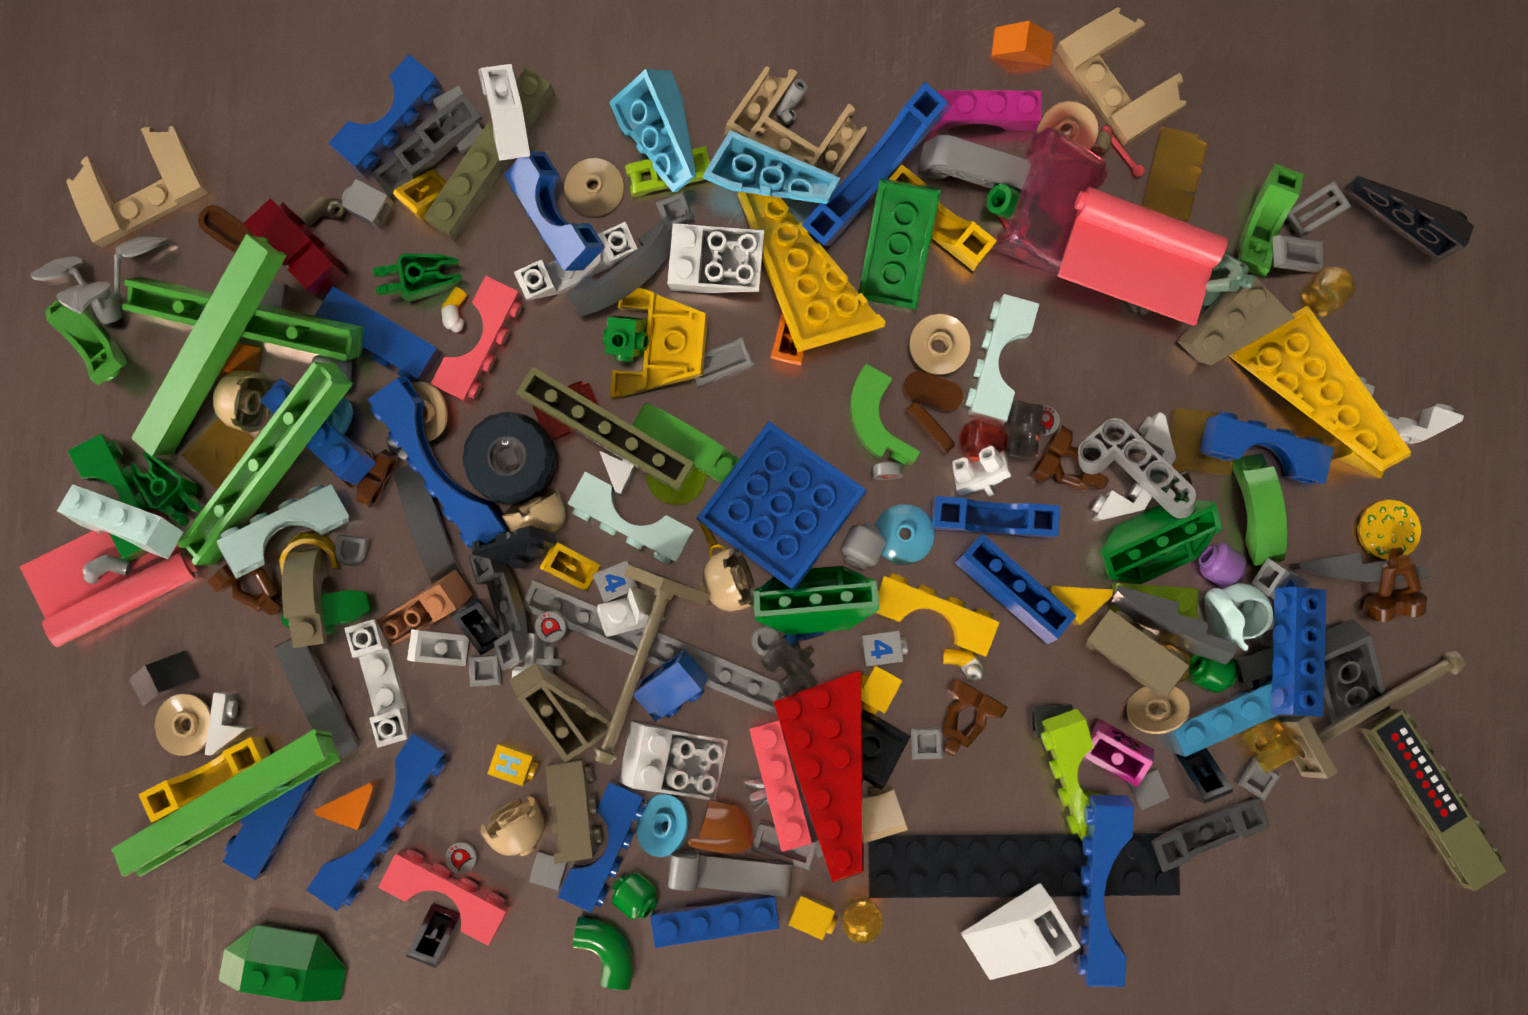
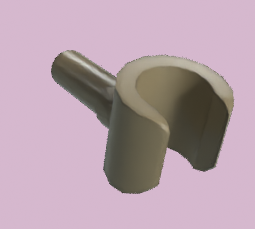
(1102, 142)

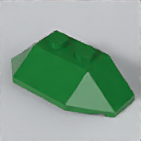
(1159, 542)
(822, 602)
(283, 965)

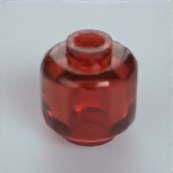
(981, 434)

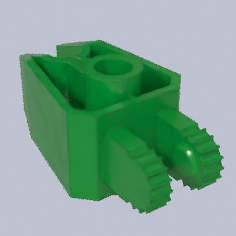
(418, 275)
(166, 488)
(340, 608)

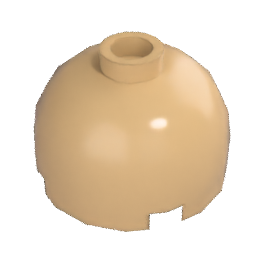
(238, 399)
(539, 512)
(728, 581)
(515, 828)

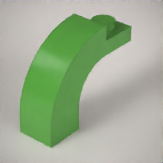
(1267, 217)
(90, 340)
(866, 420)
(687, 441)
(1264, 507)

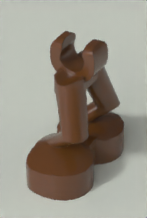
(1050, 463)
(372, 485)
(225, 579)
(1407, 601)
(968, 697)

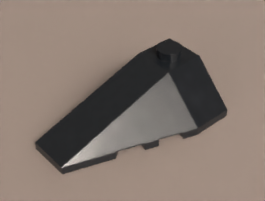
(1424, 221)

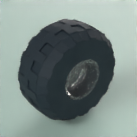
(509, 458)

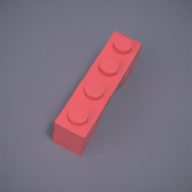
(463, 374)
(780, 786)
(479, 912)

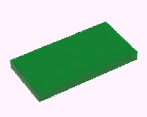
(898, 243)

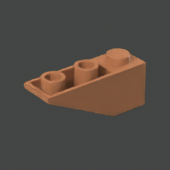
(424, 607)

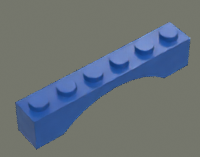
(893, 148)
(402, 413)
(414, 767)
(1109, 830)

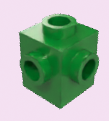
(625, 337)

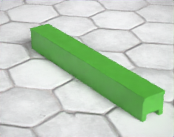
(266, 325)
(208, 346)
(266, 460)
(227, 803)

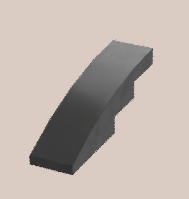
(429, 145)
(1349, 569)
(1162, 619)
(315, 694)

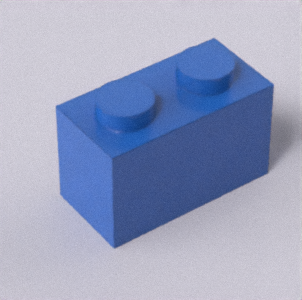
(671, 686)

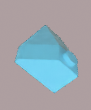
(655, 118)
(758, 169)

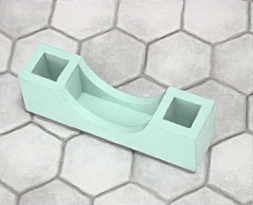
(1012, 321)
(596, 500)
(120, 519)
(246, 547)

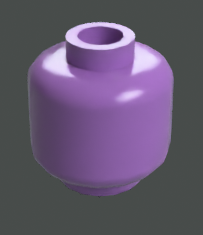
(1222, 565)

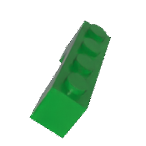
(101, 461)

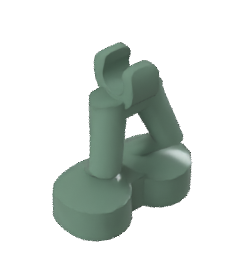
(1227, 277)

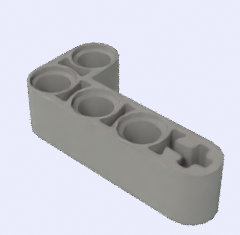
(971, 162)
(1141, 471)
(729, 873)

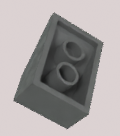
(1351, 671)

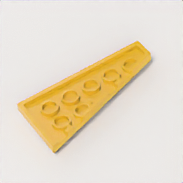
(807, 282)
(1317, 379)

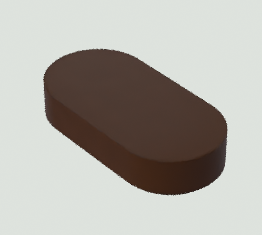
(223, 227)
(932, 391)
(930, 427)

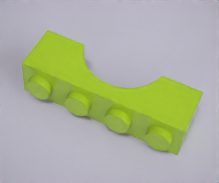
(1069, 742)

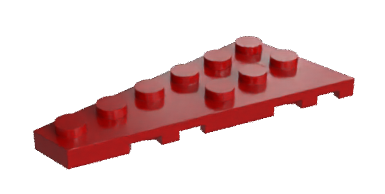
(827, 753)

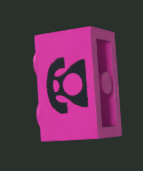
(1120, 753)

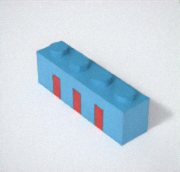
(1223, 719)

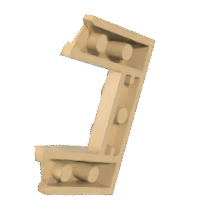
(1082, 56)
(754, 121)
(111, 221)

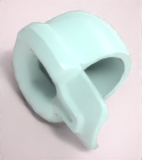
(1238, 613)

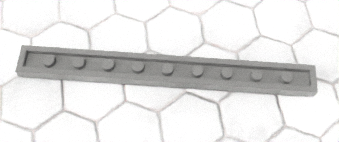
(722, 674)

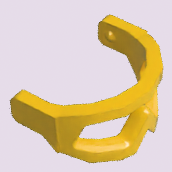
(310, 538)

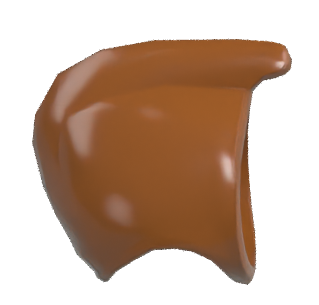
(724, 829)

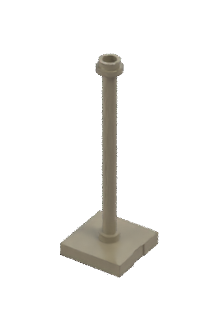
(664, 589)
(1313, 757)

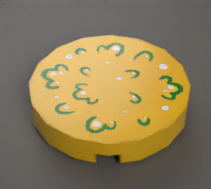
(1388, 526)

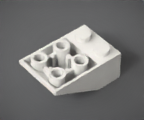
(715, 259)
(672, 761)
(1021, 935)

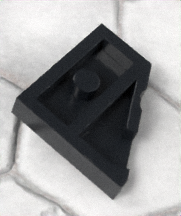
(516, 547)

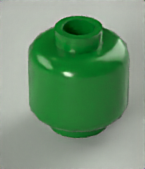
(1212, 674)
(634, 896)

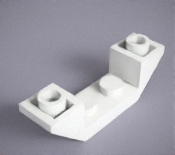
(506, 111)
(550, 279)
(1432, 421)
(1112, 505)
(382, 682)

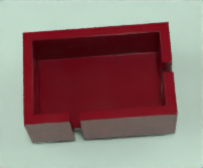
(306, 253)

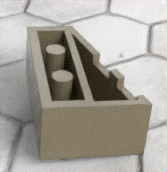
(1234, 323)
(1138, 652)
(560, 711)
(573, 810)

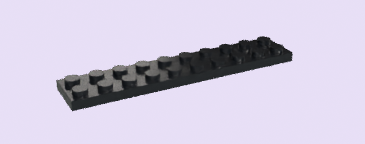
(1008, 866)

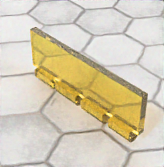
(1174, 174)

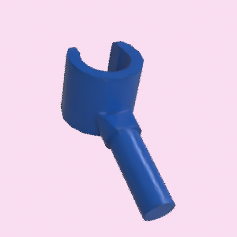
(799, 637)

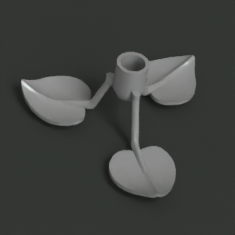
(97, 293)

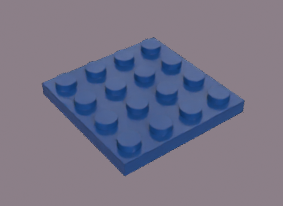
(781, 505)

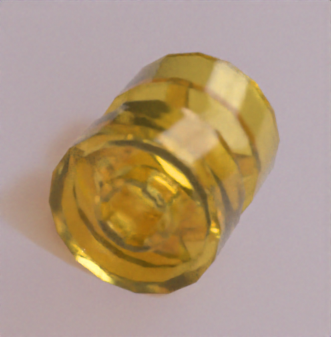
(1281, 750)
(861, 919)

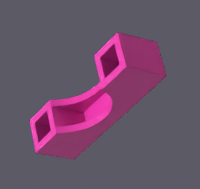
(1000, 108)

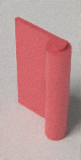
(1140, 255)
(79, 607)

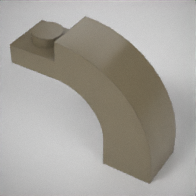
(302, 595)

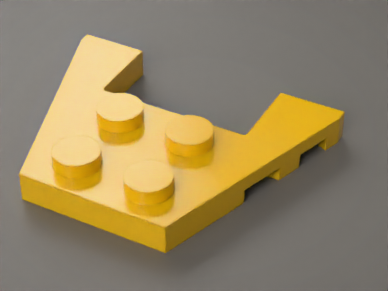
(674, 346)

